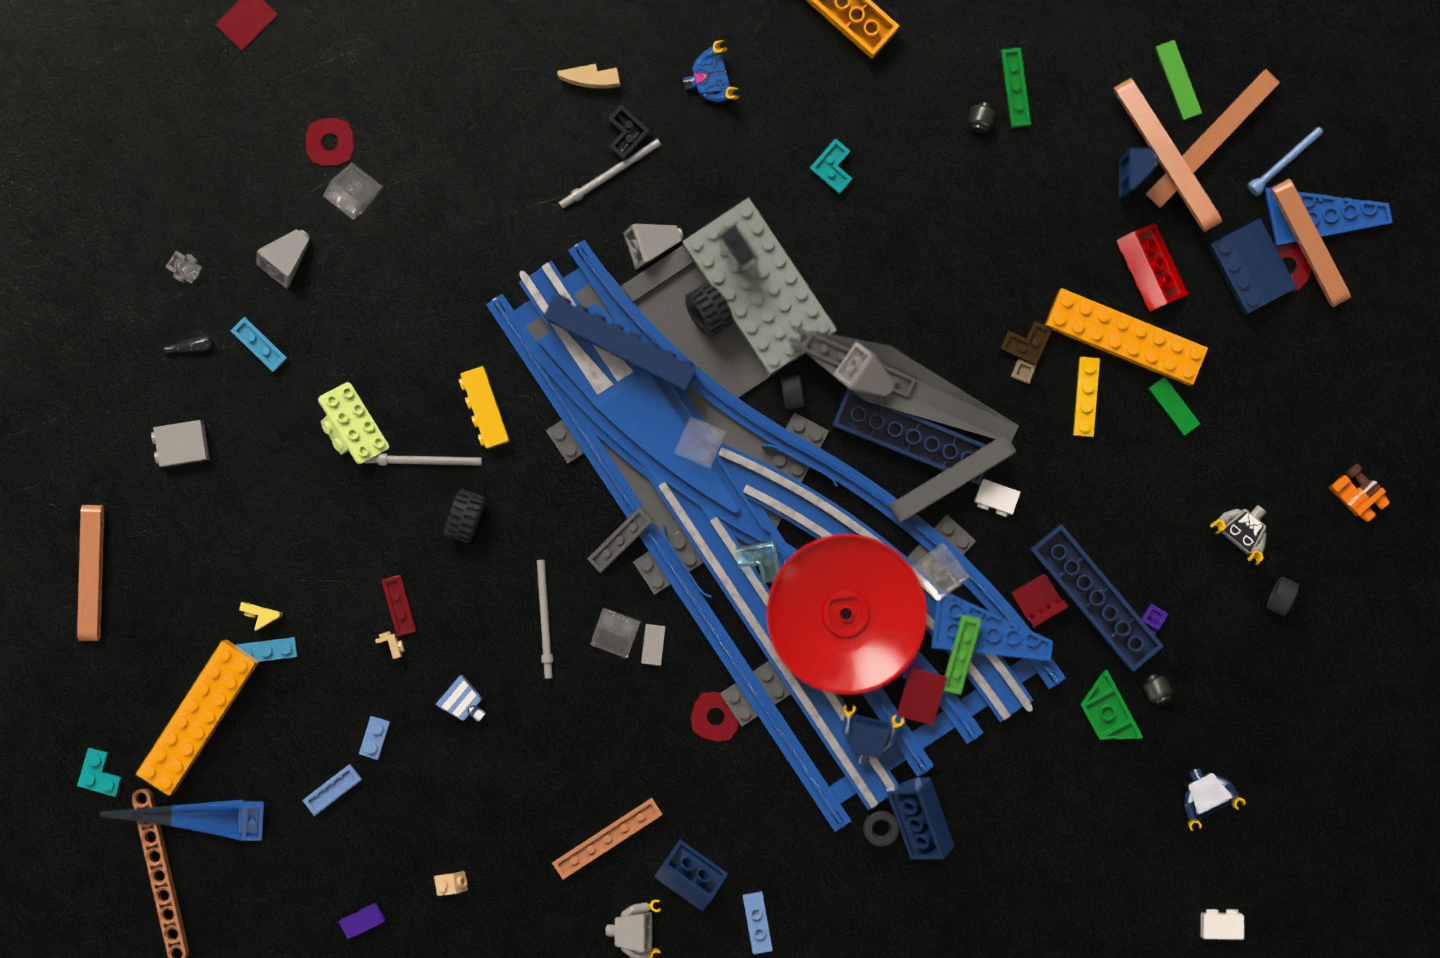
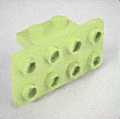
(351, 424)

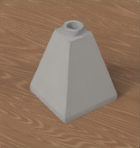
(650, 241)
(283, 256)
(864, 372)

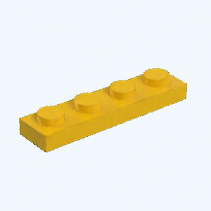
(1086, 396)

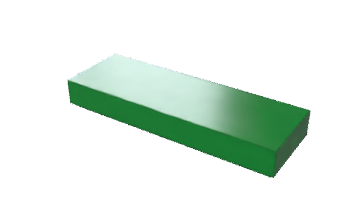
(1174, 406)

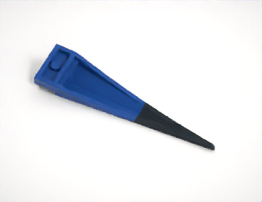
(225, 818)

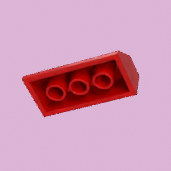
(1152, 267)

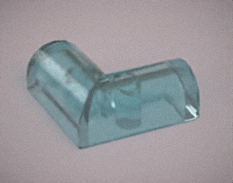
(762, 554)

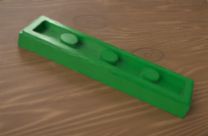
(1015, 87)

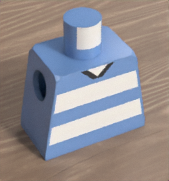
(462, 700)

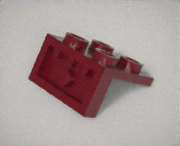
(1038, 600)

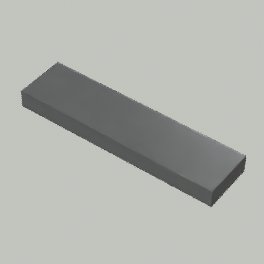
(621, 539)

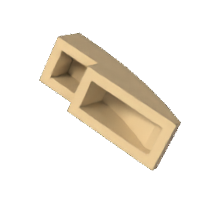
(590, 77)

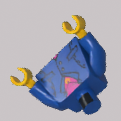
(711, 76)

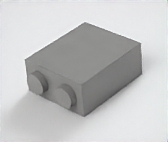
(180, 443)

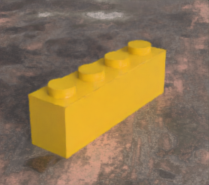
(484, 406)

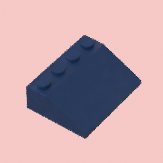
(1252, 266)

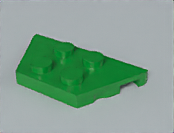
(1108, 711)

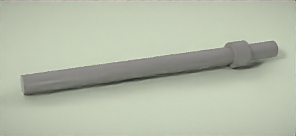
(577, 194)
(383, 459)
(547, 657)

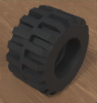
(709, 309)
(464, 516)

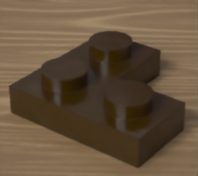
(1030, 347)

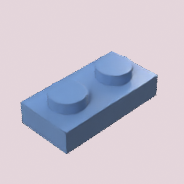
(374, 737)

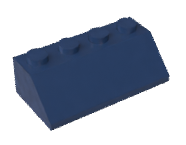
(1134, 168)
(920, 819)

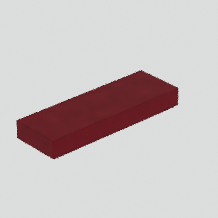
(399, 605)

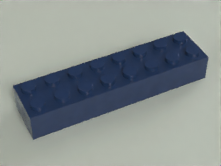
(619, 343)
(904, 433)
(1096, 598)

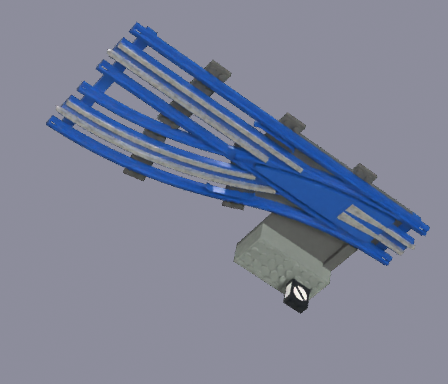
(630, 433)

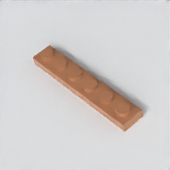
(607, 838)

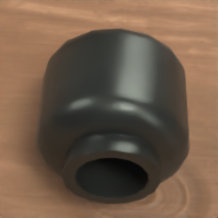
(981, 117)
(1158, 689)

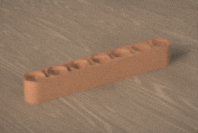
(1310, 242)
(90, 573)

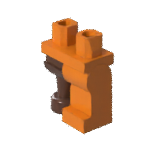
(1359, 499)

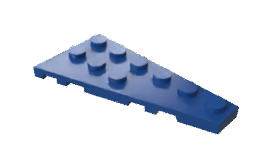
(1329, 214)
(995, 634)

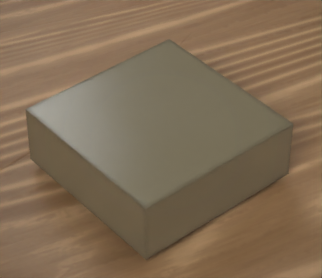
(1023, 371)

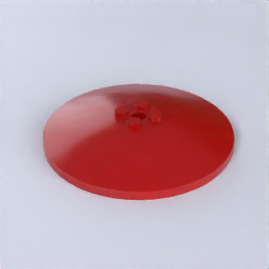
(884, 620)

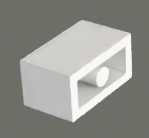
(996, 497)
(1222, 925)

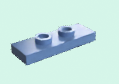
(332, 789)
(757, 922)

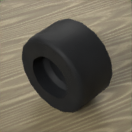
(792, 390)
(1282, 596)
(881, 815)

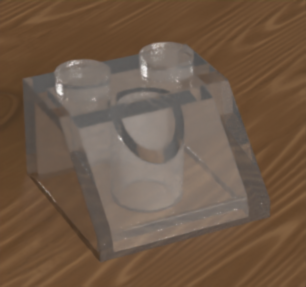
(352, 191)
(700, 442)
(940, 571)
(615, 633)

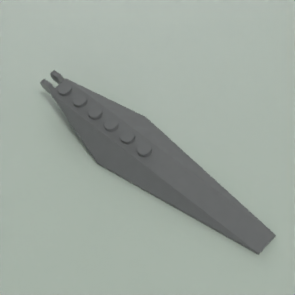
(915, 387)

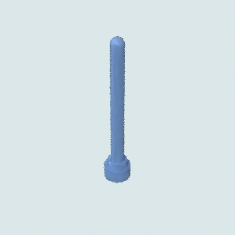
(1257, 186)

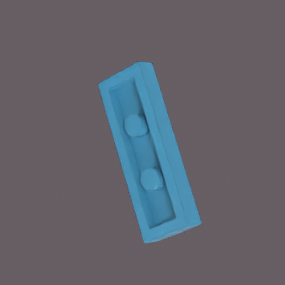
(259, 344)
(271, 649)

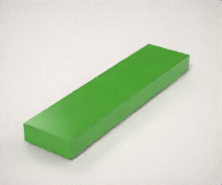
(1178, 80)
(961, 653)

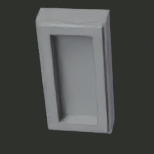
(653, 644)

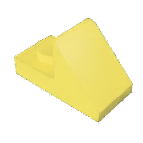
(265, 615)

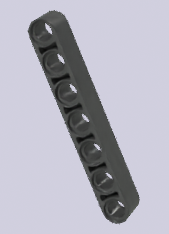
(952, 478)

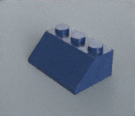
(691, 875)

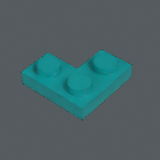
(827, 166)
(94, 778)

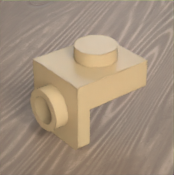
(395, 646)
(451, 883)

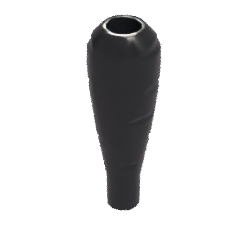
(196, 344)

